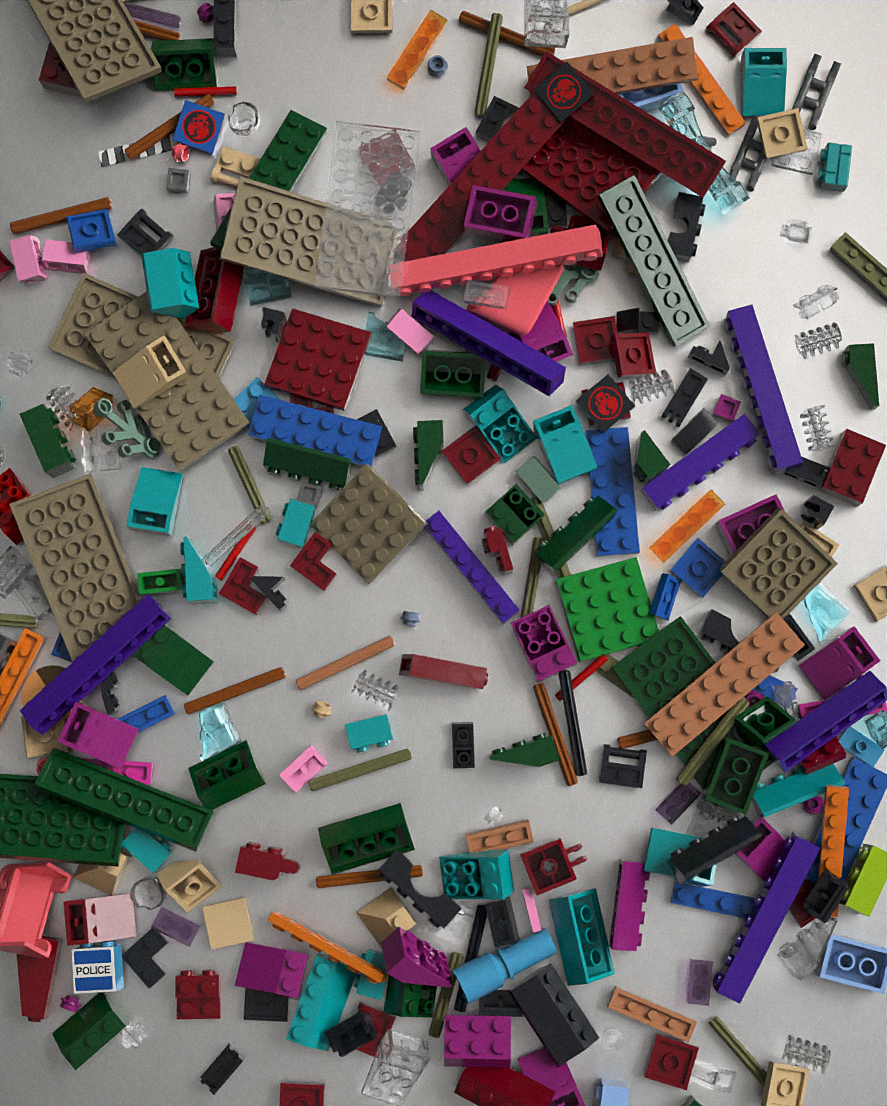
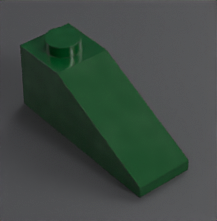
(861, 367)

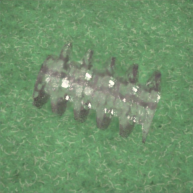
(818, 339)
(650, 386)
(62, 401)
(816, 429)
(376, 689)
(805, 1052)

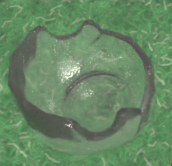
(244, 119)
(148, 893)

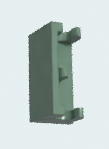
(538, 479)

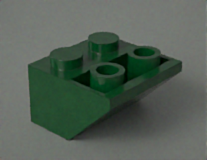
(514, 514)
(409, 999)

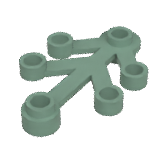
(566, 276)
(146, 444)

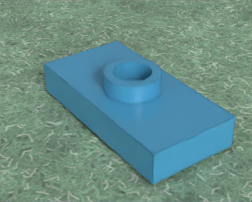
(860, 746)

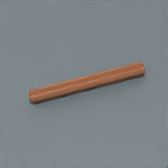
(345, 662)

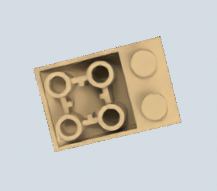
(150, 372)

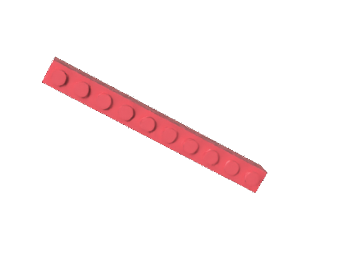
(501, 259)

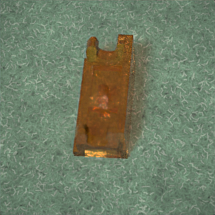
(84, 408)

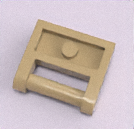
(233, 162)

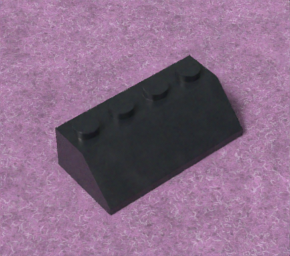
(713, 849)
(554, 1014)

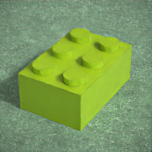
(866, 880)

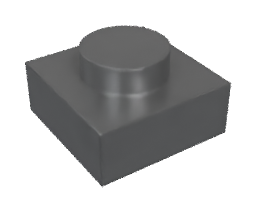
(178, 180)
(309, 493)

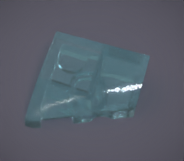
(264, 287)
(383, 341)
(824, 610)
(217, 731)

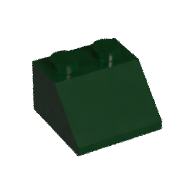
(648, 460)

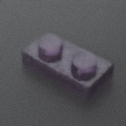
(678, 802)
(175, 927)
(699, 982)

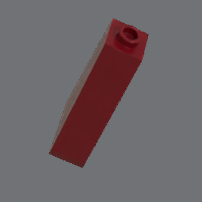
(443, 671)
(37, 981)

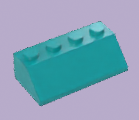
(793, 789)
(581, 937)
(321, 1003)

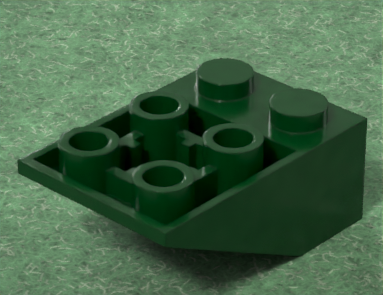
(532, 188)
(430, 446)
(535, 754)

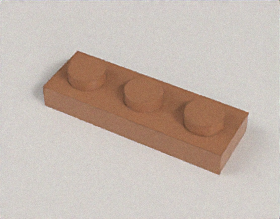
(500, 837)

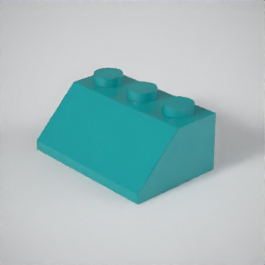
(170, 282)

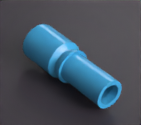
(490, 971)

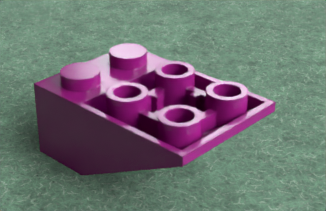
(454, 154)
(547, 336)
(543, 643)
(839, 662)
(98, 735)
(762, 853)
(415, 960)
(541, 1068)

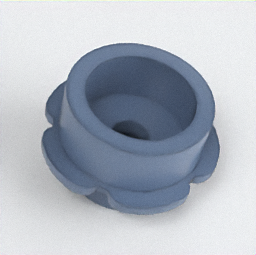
(437, 59)
(410, 618)

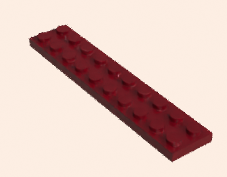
(639, 132)
(490, 168)

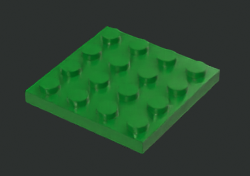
(607, 609)

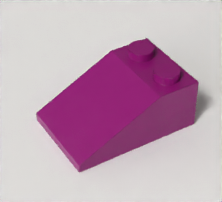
(272, 970)

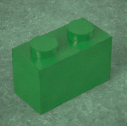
(160, 582)

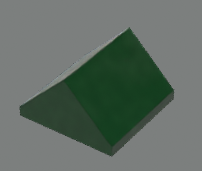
(763, 722)

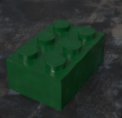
(48, 440)
(735, 775)

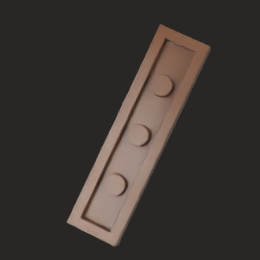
(652, 1014)

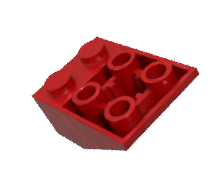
(10, 491)

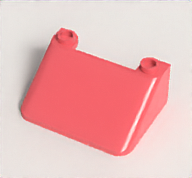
(525, 301)
(25, 904)

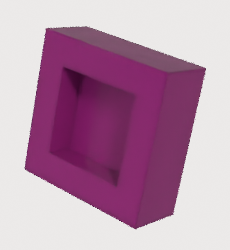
(726, 408)

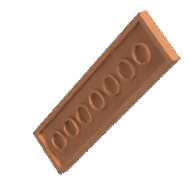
(639, 66)
(724, 684)

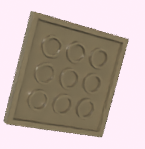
(368, 523)
(778, 565)

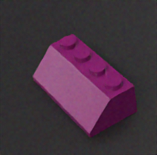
(628, 906)

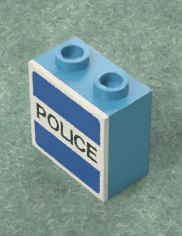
(97, 968)

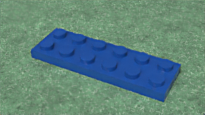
(315, 430)
(614, 484)
(865, 794)

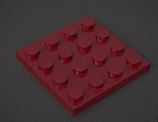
(318, 359)

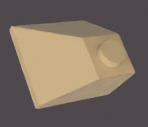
(102, 877)
(188, 883)
(386, 915)

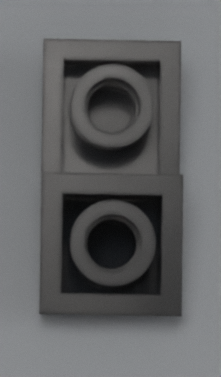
(695, 431)
(110, 700)
(463, 745)

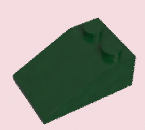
(174, 659)

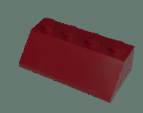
(217, 293)
(501, 1088)

